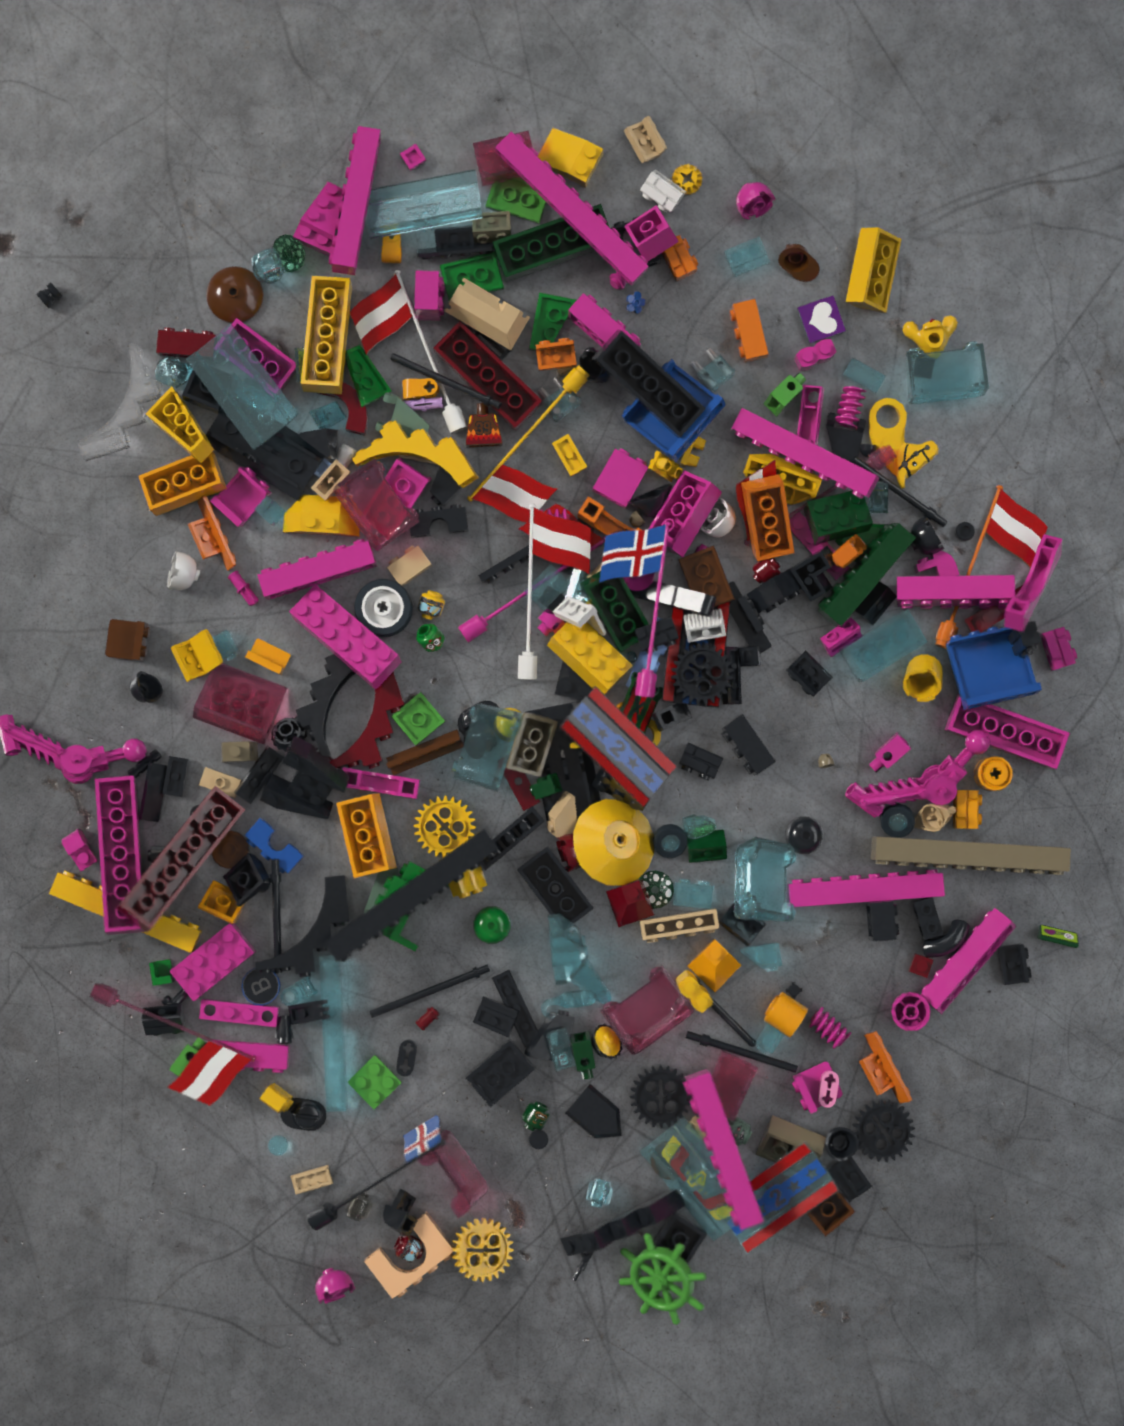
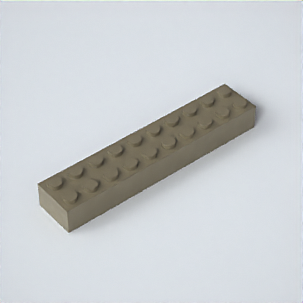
(972, 854)

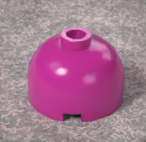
(754, 199)
(910, 1011)
(333, 1285)

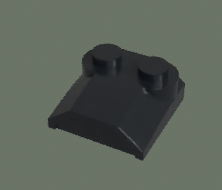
(571, 684)
(247, 879)

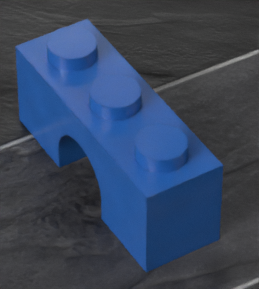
(260, 836)

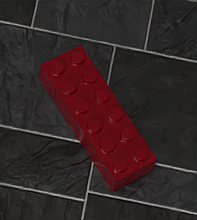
(487, 374)

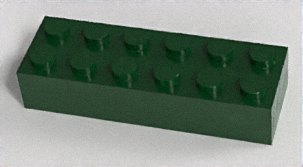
(541, 247)
(865, 574)

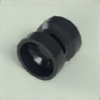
(46, 298)

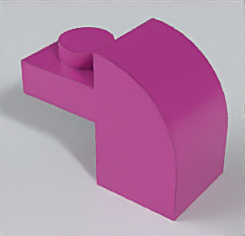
(941, 562)
(78, 848)

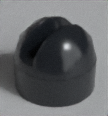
(867, 449)

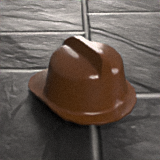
(799, 263)

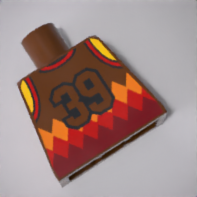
(483, 429)

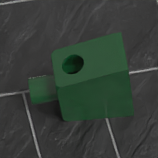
(583, 1049)

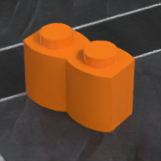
(849, 551)

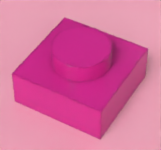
(413, 157)

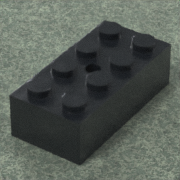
(544, 872)

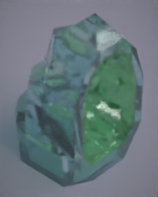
(698, 826)

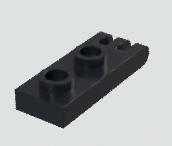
(308, 1012)

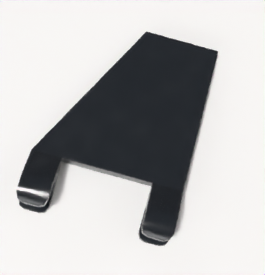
(845, 442)

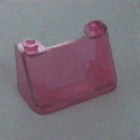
(375, 505)
(648, 1012)
(461, 1172)

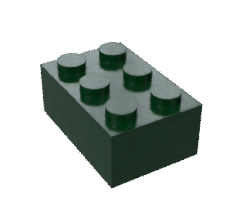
(837, 517)

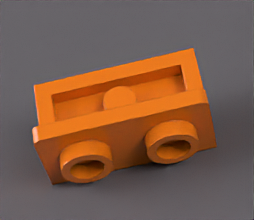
(556, 354)

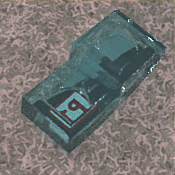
(560, 1049)

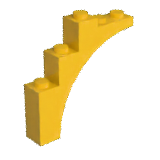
(420, 444)

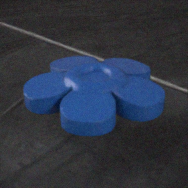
(635, 302)

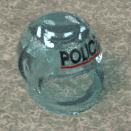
(268, 269)

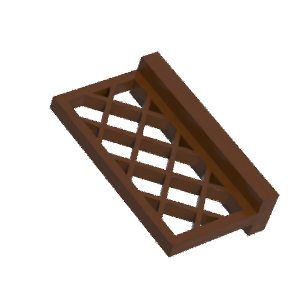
(424, 752)

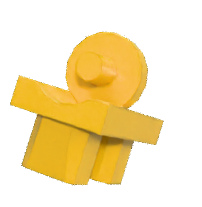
(690, 459)
(665, 467)

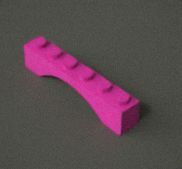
(1024, 602)

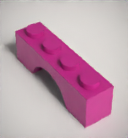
(382, 783)

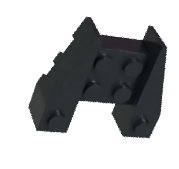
(309, 785)

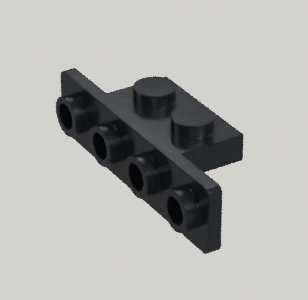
(454, 241)
(747, 621)

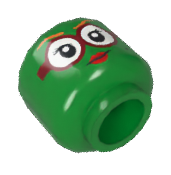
(430, 637)

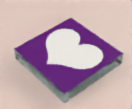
(821, 319)

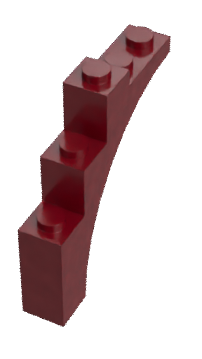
(387, 698)

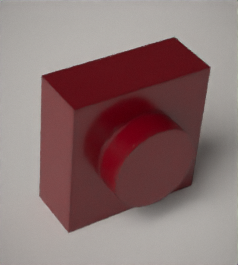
(920, 965)

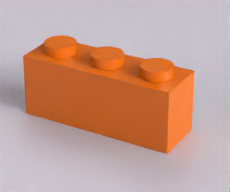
(749, 330)

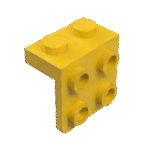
(197, 655)

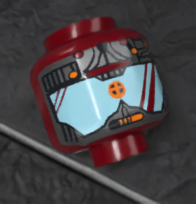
(408, 1248)

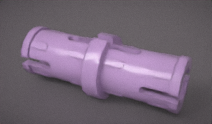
(437, 402)

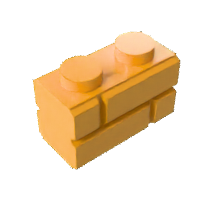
(967, 809)

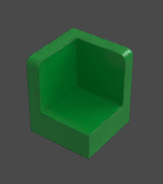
(161, 972)

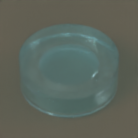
(278, 1145)

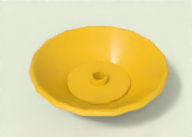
(598, 847)

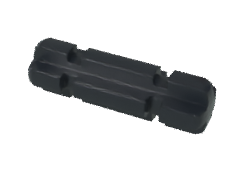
(143, 764)

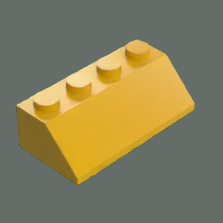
(873, 269)

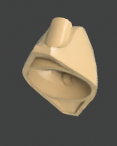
(933, 817)

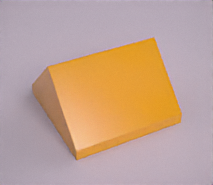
(220, 903)

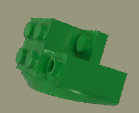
(408, 872)

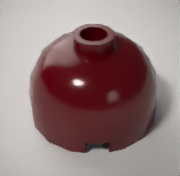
(567, 853)

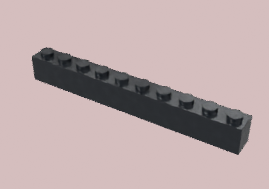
(410, 895)

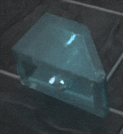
(764, 955)

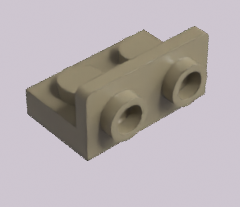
(491, 227)

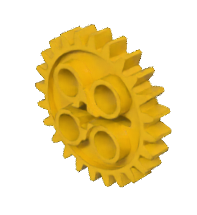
(458, 813)
(483, 1231)

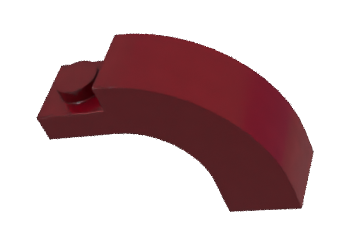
(358, 416)

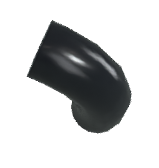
(948, 942)

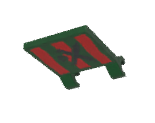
(640, 708)

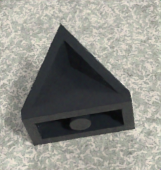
(322, 440)

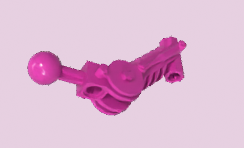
(75, 761)
(935, 784)

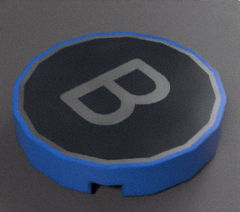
(260, 988)

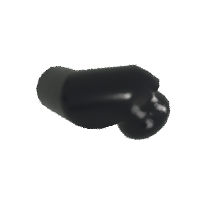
(177, 999)

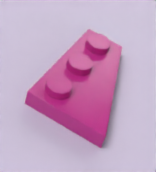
(324, 211)

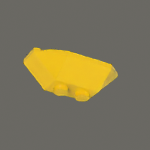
(798, 483)
(319, 517)

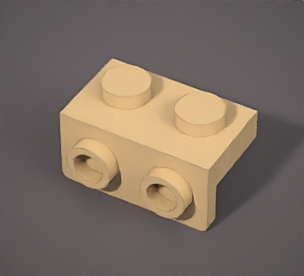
(645, 140)

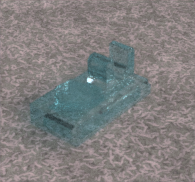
(574, 588)

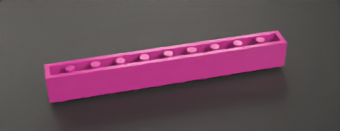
(572, 208)

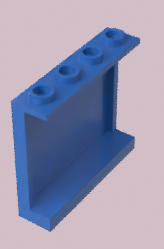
(656, 433)
(988, 669)

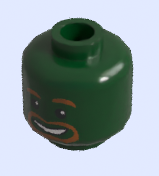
(536, 1116)

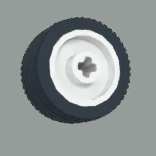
(381, 593)

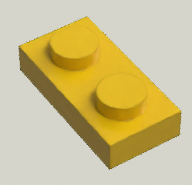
(569, 455)

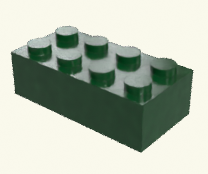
(615, 609)

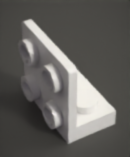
(579, 613)

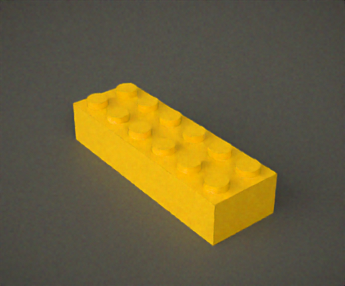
(326, 335)

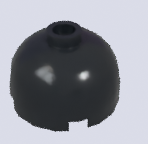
(926, 538)
(804, 834)

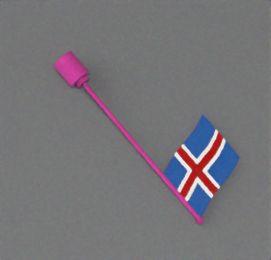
(633, 556)

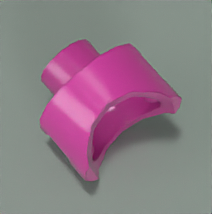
(550, 622)

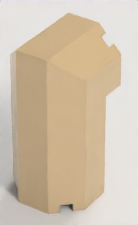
(486, 315)

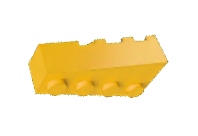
(178, 422)

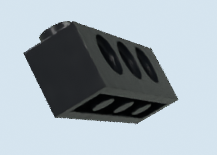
(513, 835)

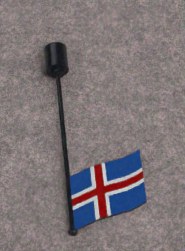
(417, 1144)

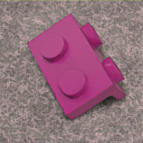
(840, 636)

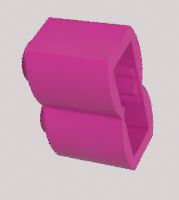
(810, 356)

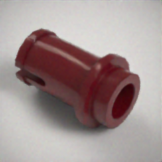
(427, 1018)

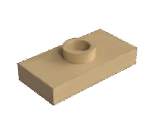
(223, 781)
(312, 1179)

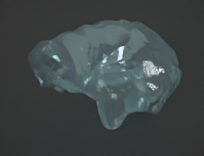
(172, 372)

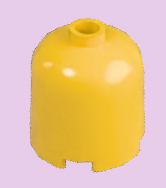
(923, 678)

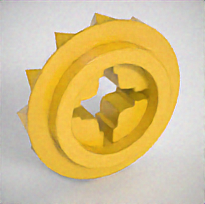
(686, 170)

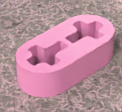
(823, 1088)

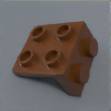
(127, 639)

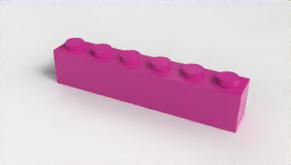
(967, 960)

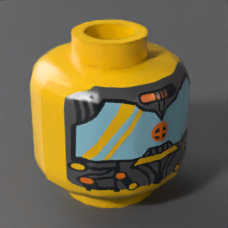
(431, 604)

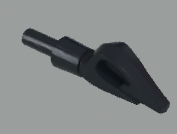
(582, 1264)

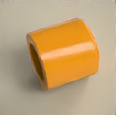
(985, 767)
(785, 1014)

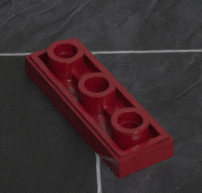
(521, 791)

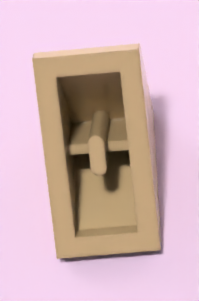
(329, 479)

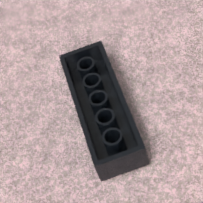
(648, 383)

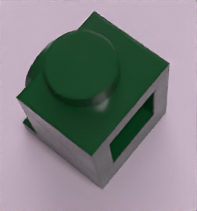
(546, 786)

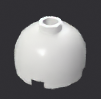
(720, 519)
(182, 572)

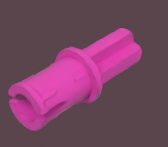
(243, 588)

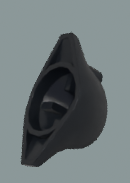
(651, 501)

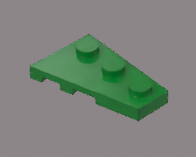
(549, 318)
(365, 376)

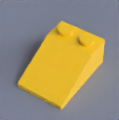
(571, 156)

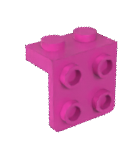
(808, 1085)

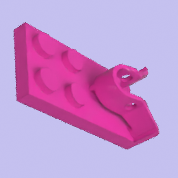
(406, 482)

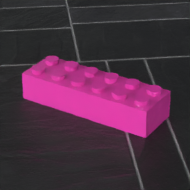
(317, 570)
(955, 591)
(345, 636)
(1010, 733)

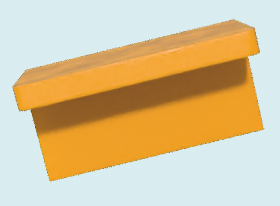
(268, 656)

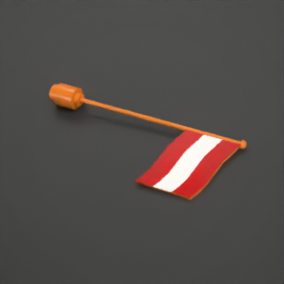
(1012, 529)

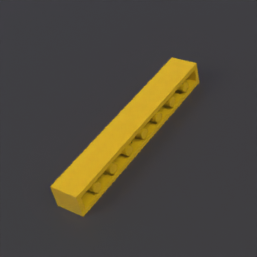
(90, 898)

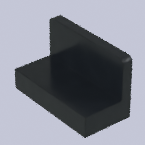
(876, 603)

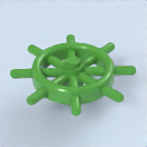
(662, 1278)

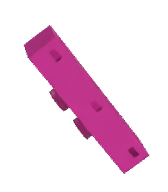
(810, 414)
(239, 1012)

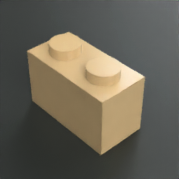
(409, 565)

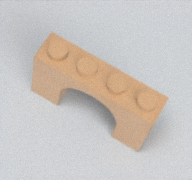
(396, 1279)

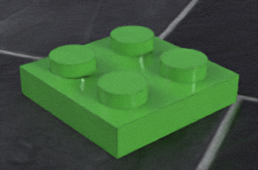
(418, 719)
(374, 1082)

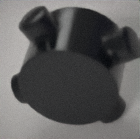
(793, 990)

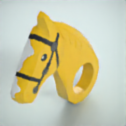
(909, 456)

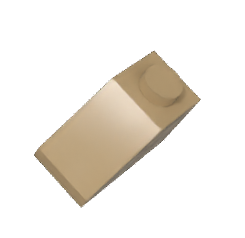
(562, 816)

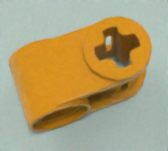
(391, 249)
(417, 388)

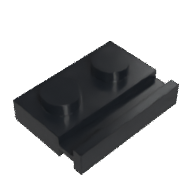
(496, 1016)
(849, 1178)

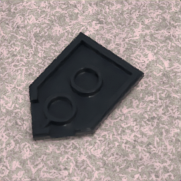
(596, 1114)

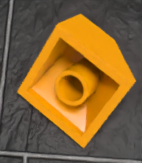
(714, 965)

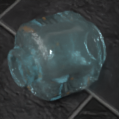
(599, 1193)

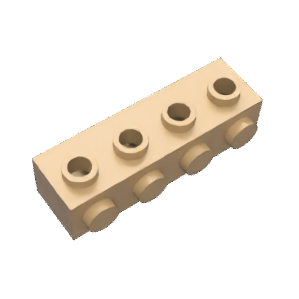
(678, 924)

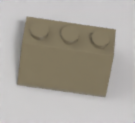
(532, 744)
(782, 1137)

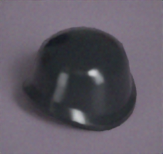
(146, 688)
(841, 1143)

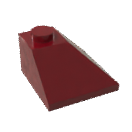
(630, 903)

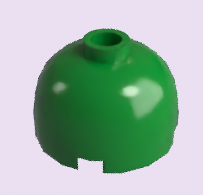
(491, 924)

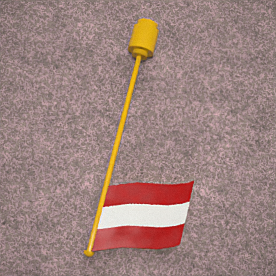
(512, 489)

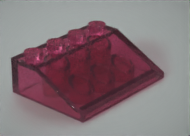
(239, 703)

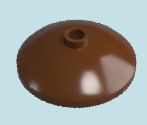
(244, 303)

